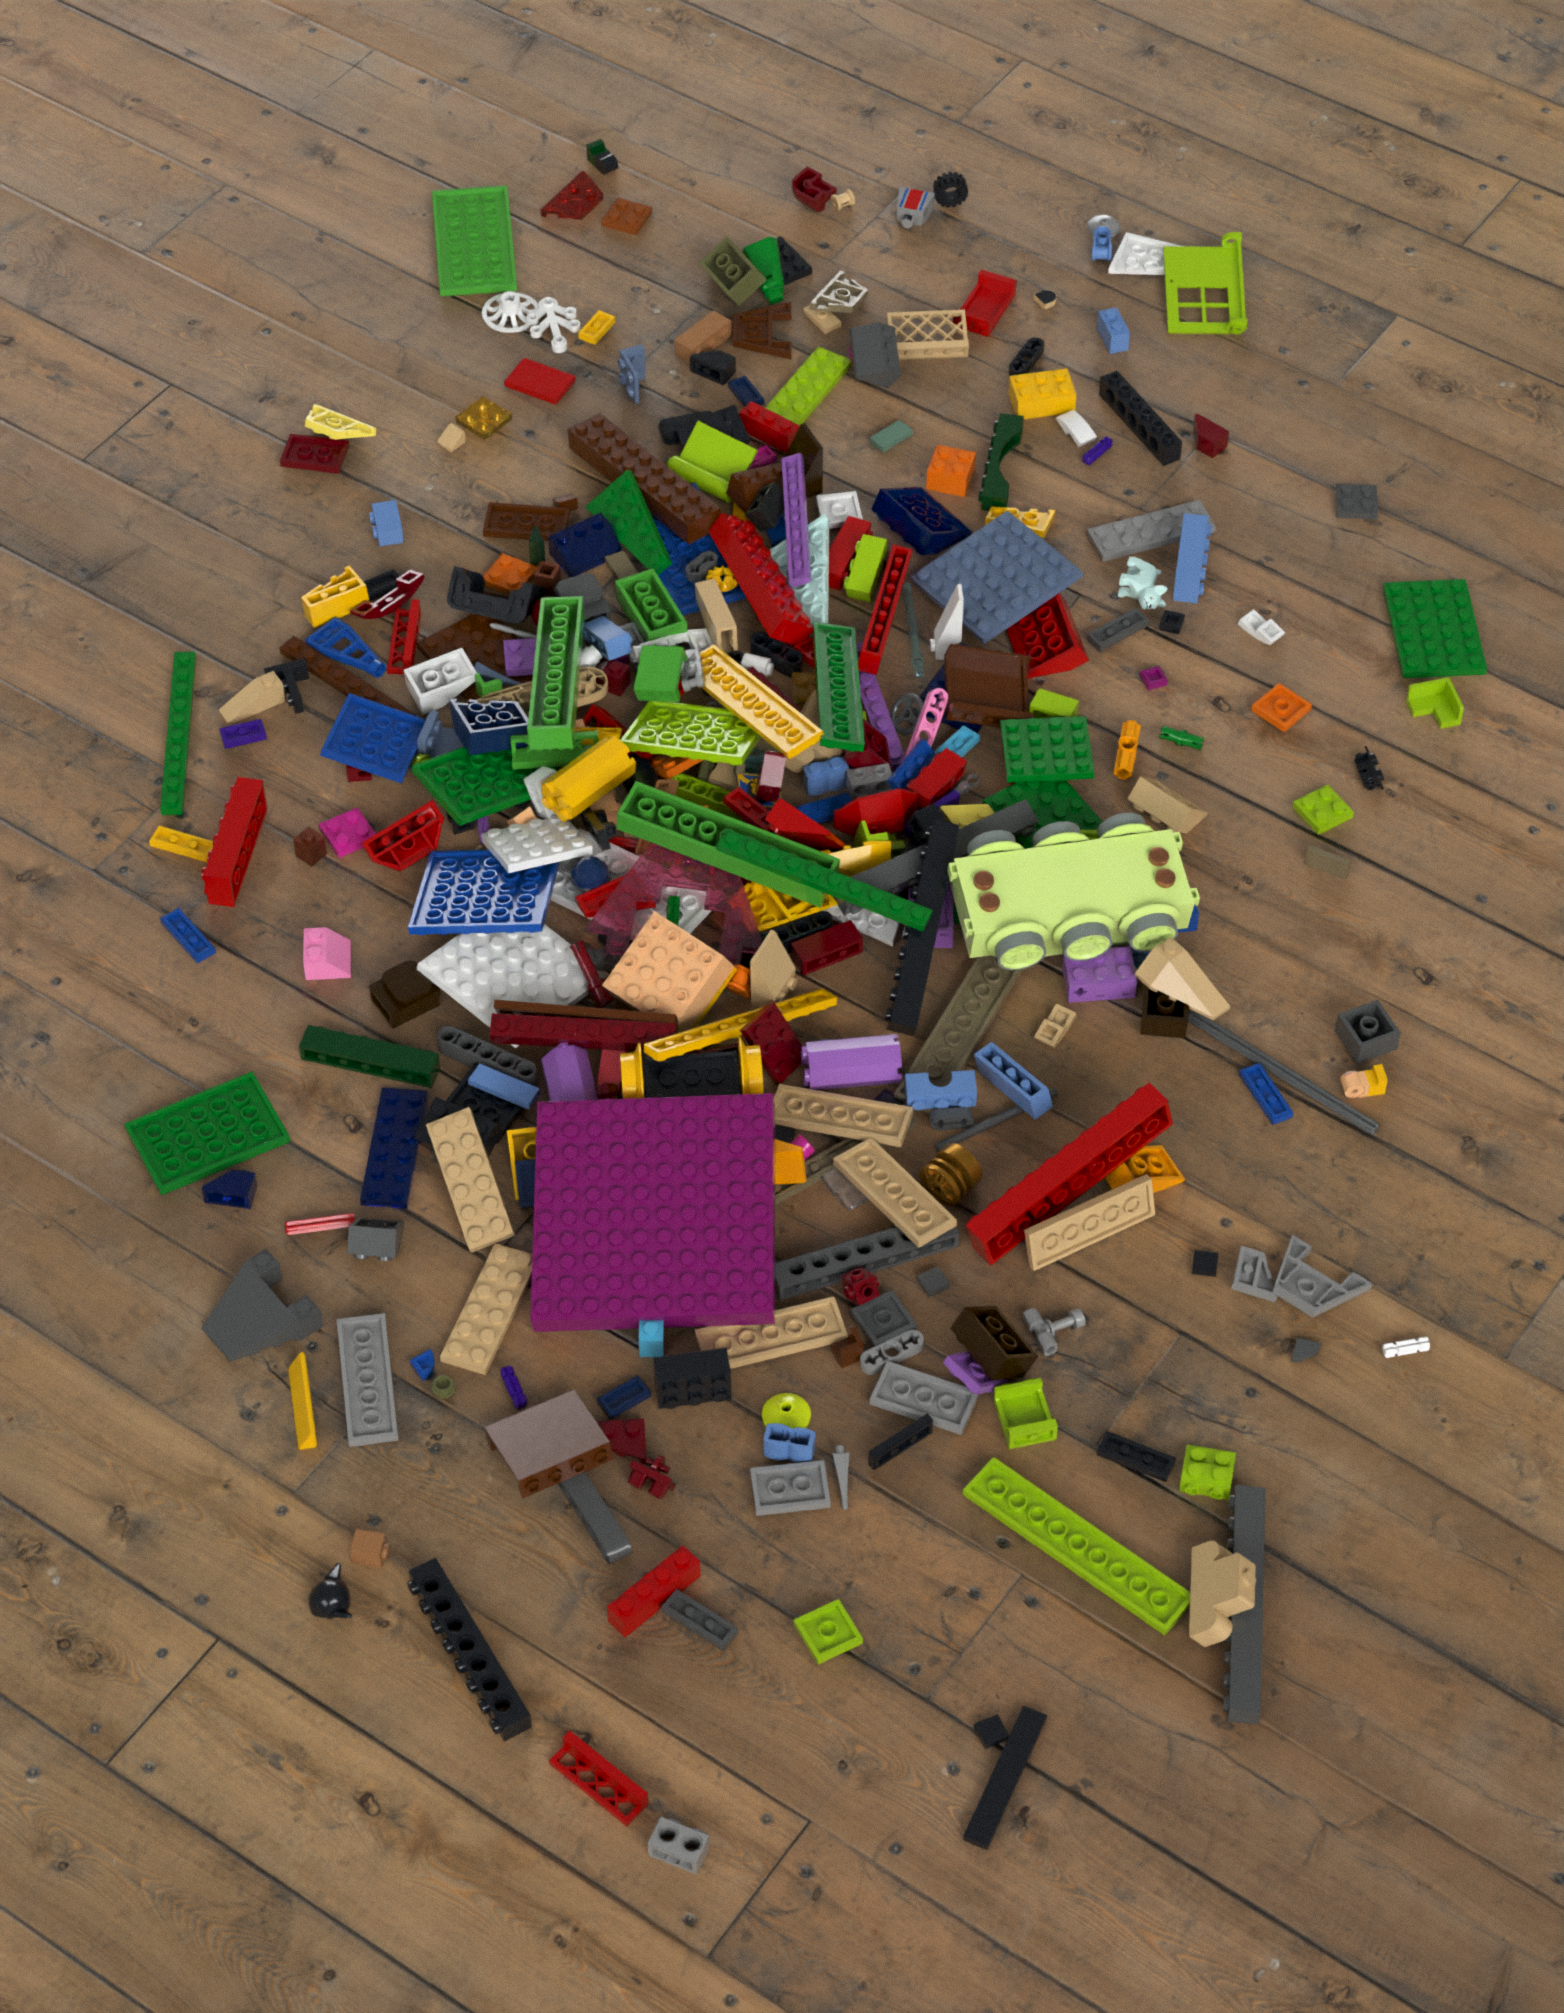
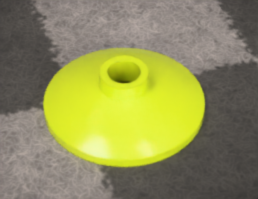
(797, 1417)

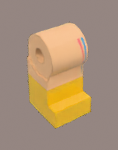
(1365, 1082)

